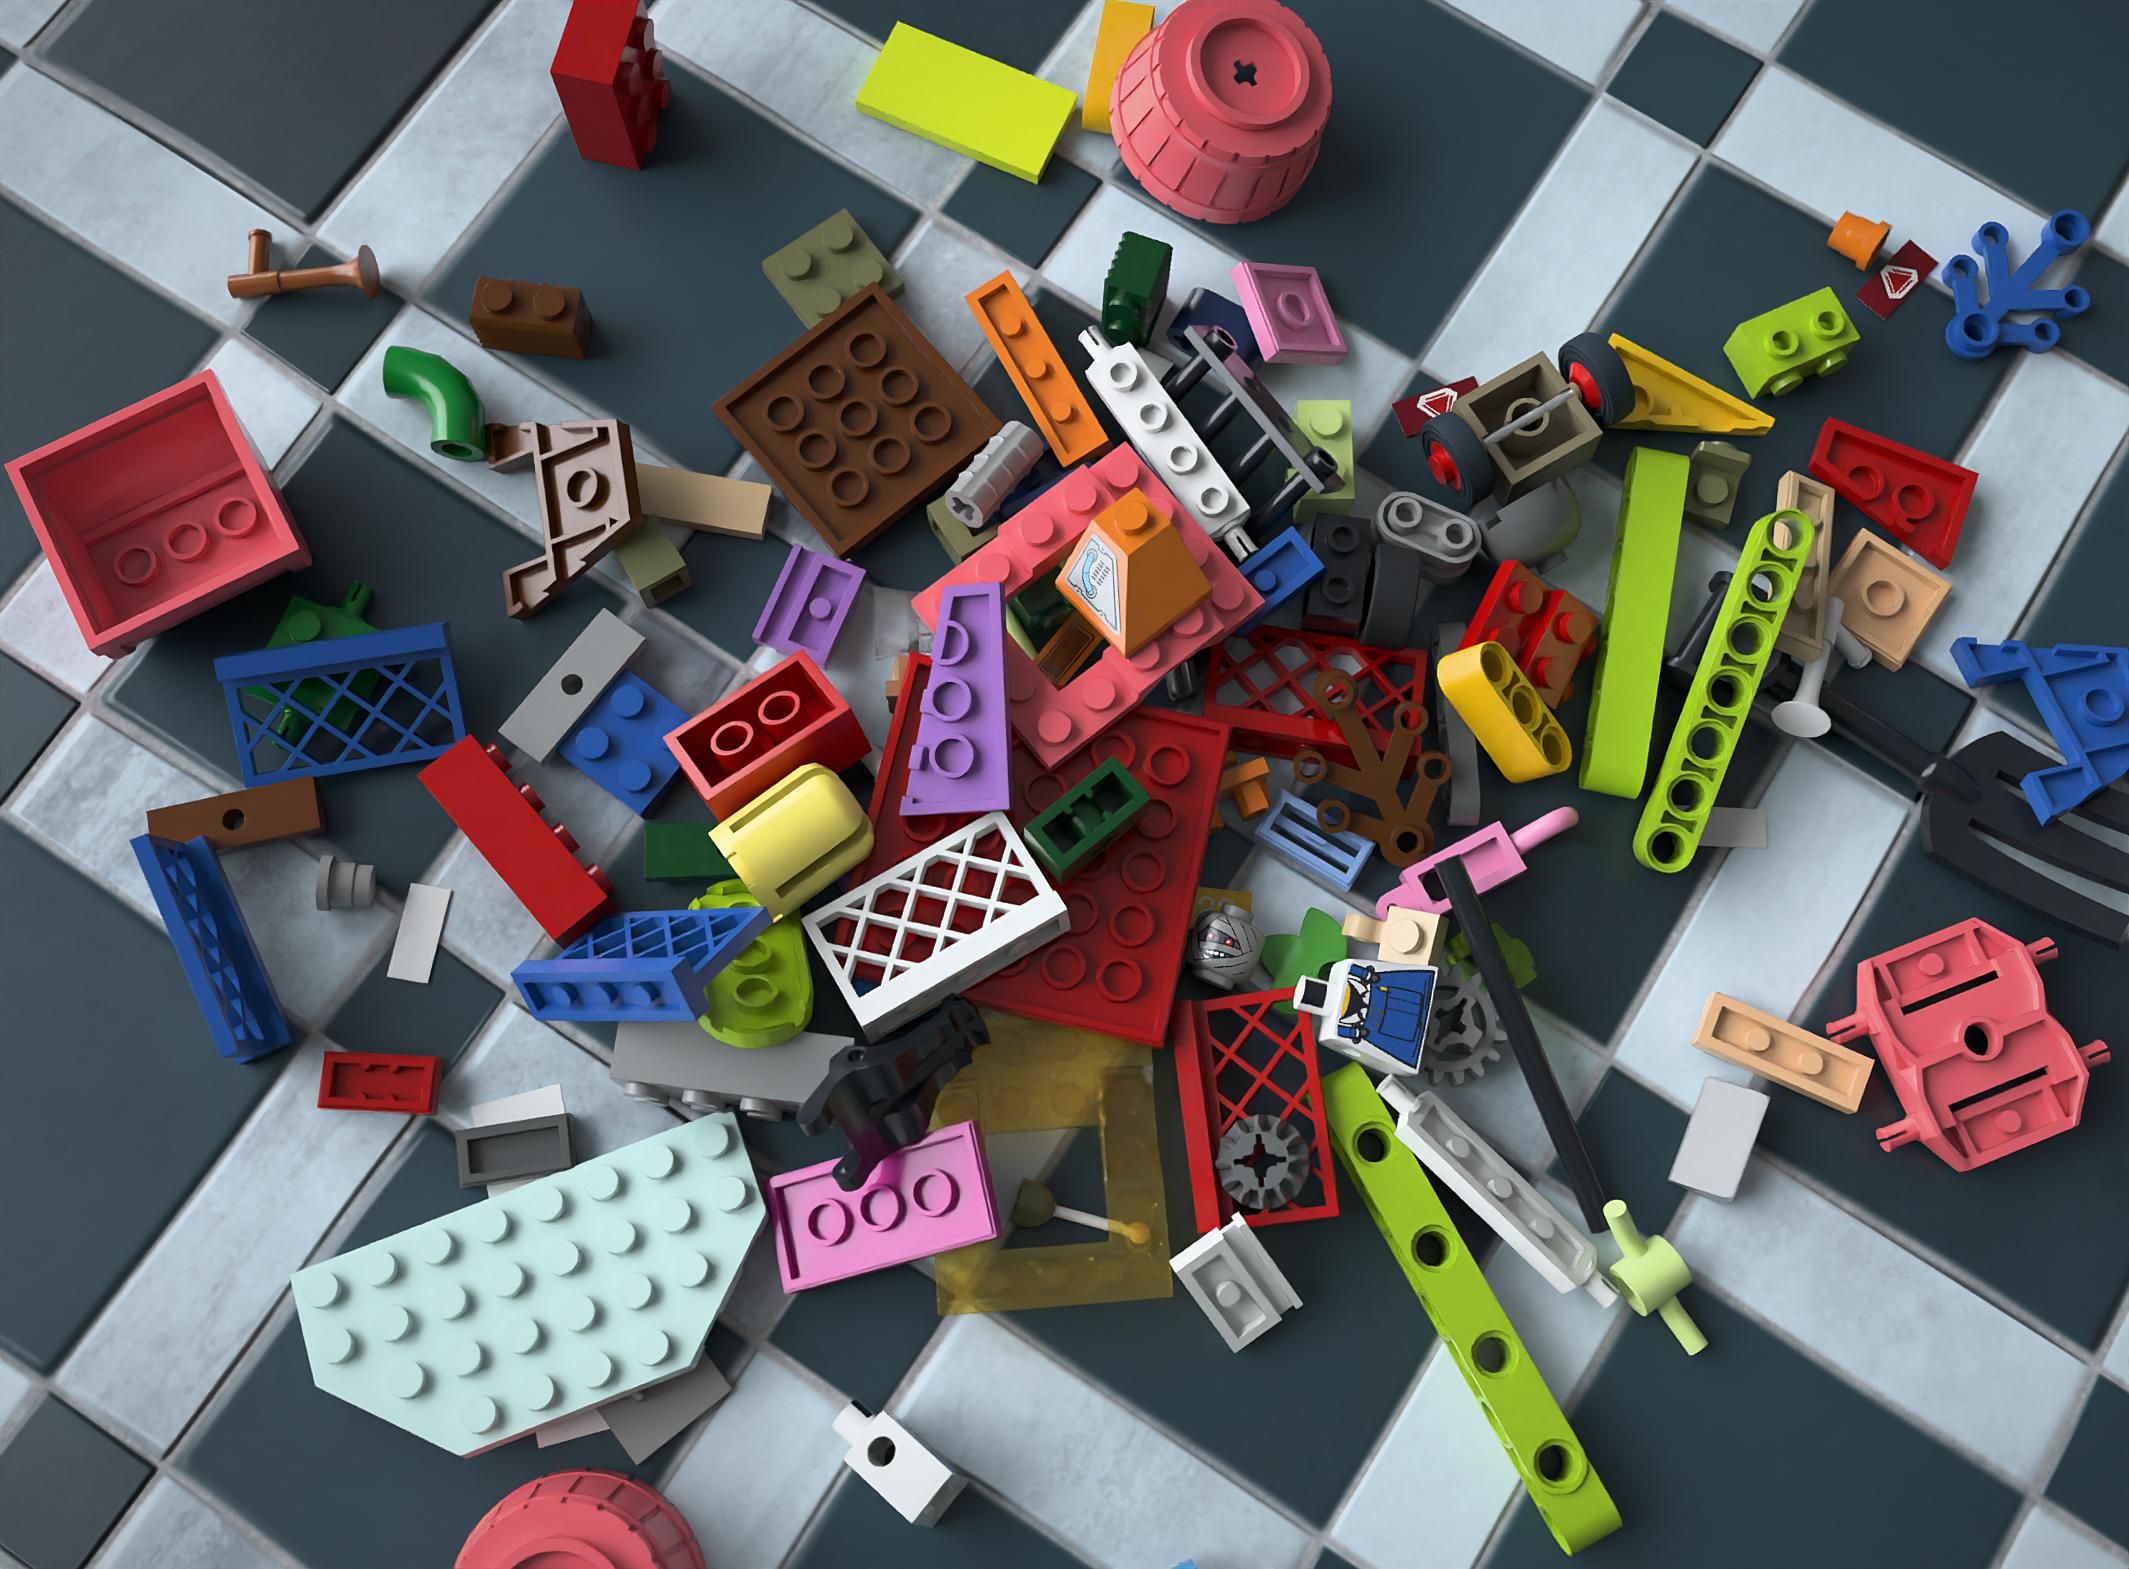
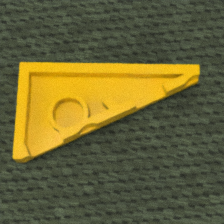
(1679, 401)

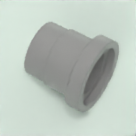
(344, 884)

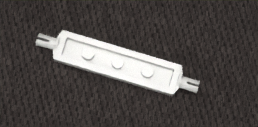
(1168, 442)
(1496, 1192)

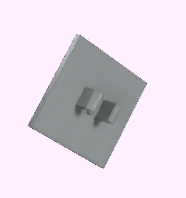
(660, 1412)

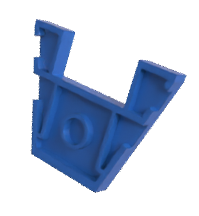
(2082, 701)

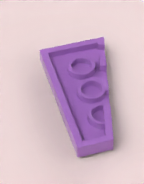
(965, 723)

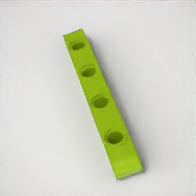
(1466, 1314)

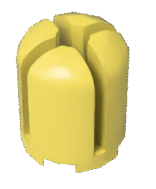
(796, 838)

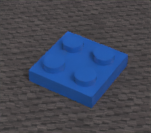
(623, 743)

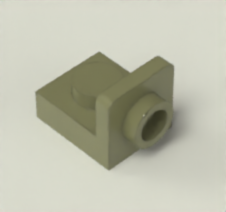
(1713, 483)
(955, 535)

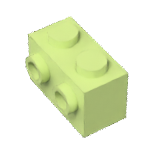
(1329, 427)

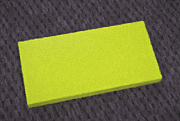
(967, 102)

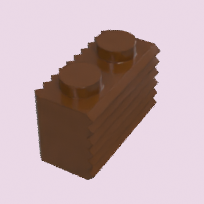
(530, 318)

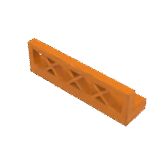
(1038, 371)

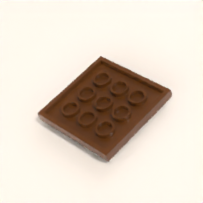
(858, 421)

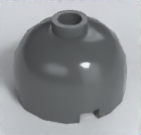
(1534, 528)

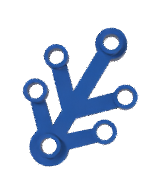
(2011, 294)

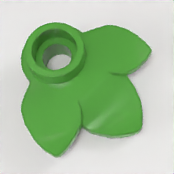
(1310, 954)

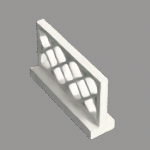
(957, 966)

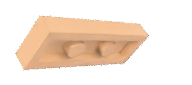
(1782, 1053)

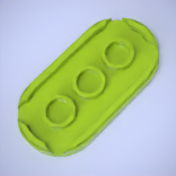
(767, 988)

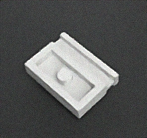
(1235, 1282)

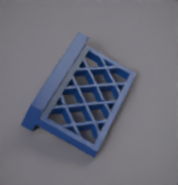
(331, 657)
(214, 946)
(640, 965)

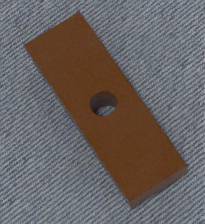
(270, 813)

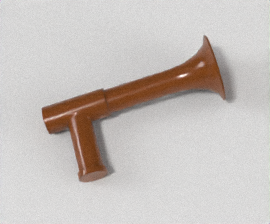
(259, 281)

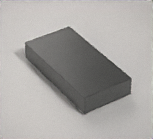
(516, 1150)

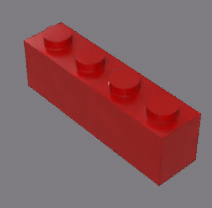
(516, 840)

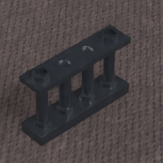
(1314, 465)

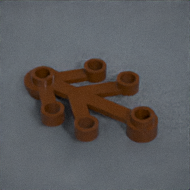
(1377, 777)

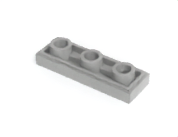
(592, 660)

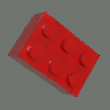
(611, 80)
(765, 734)

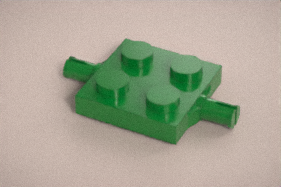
(312, 622)

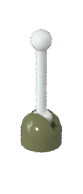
(1038, 1205)

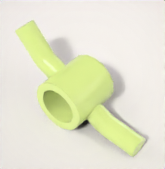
(1651, 1276)

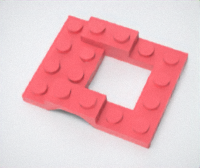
(1042, 537)

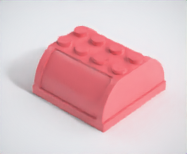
(157, 514)

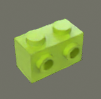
(1792, 343)

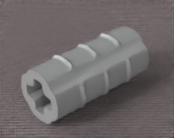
(994, 474)

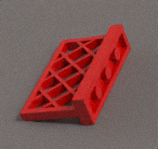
(1284, 735)
(1203, 1102)

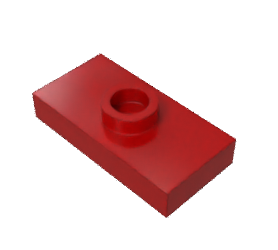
(380, 1083)

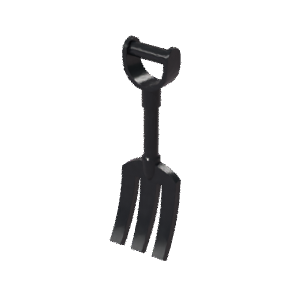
(1958, 794)

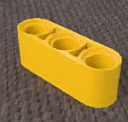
(1119, 31)
(1504, 712)

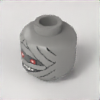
(1224, 947)

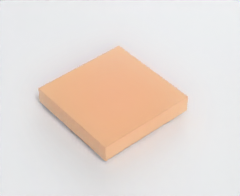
(1885, 597)

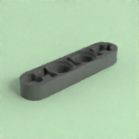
(1455, 738)

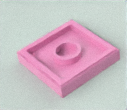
(1289, 314)

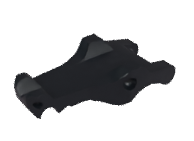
(888, 1091)

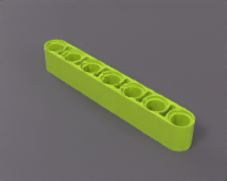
(1634, 623)
(1744, 674)

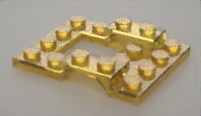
(1059, 1080)

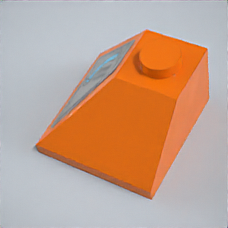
(1132, 574)

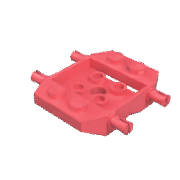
(1935, 1068)

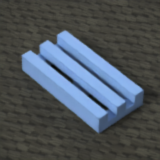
(1305, 858)

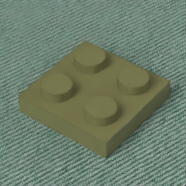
(829, 268)

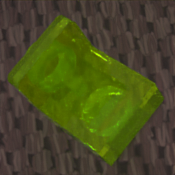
(1514, 951)

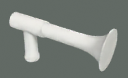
(1802, 714)

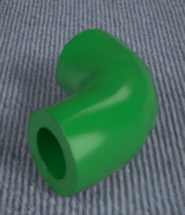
(446, 395)

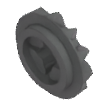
(1282, 1181)

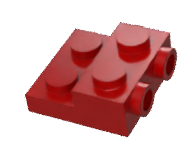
(1537, 627)

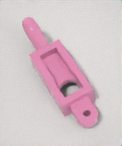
(1489, 858)

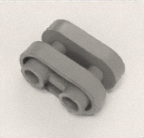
(1440, 534)

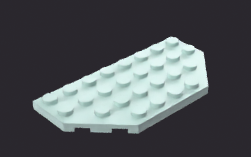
(541, 1292)

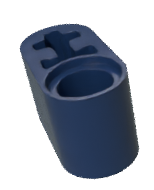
(1211, 309)

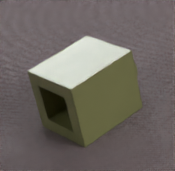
(653, 563)

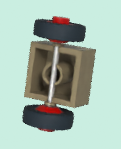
(1529, 423)

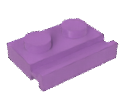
(810, 605)

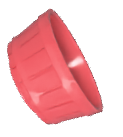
(1203, 137)
(582, 1523)

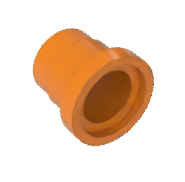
(1859, 239)

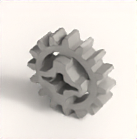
(1464, 1036)

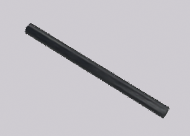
(1524, 1041)

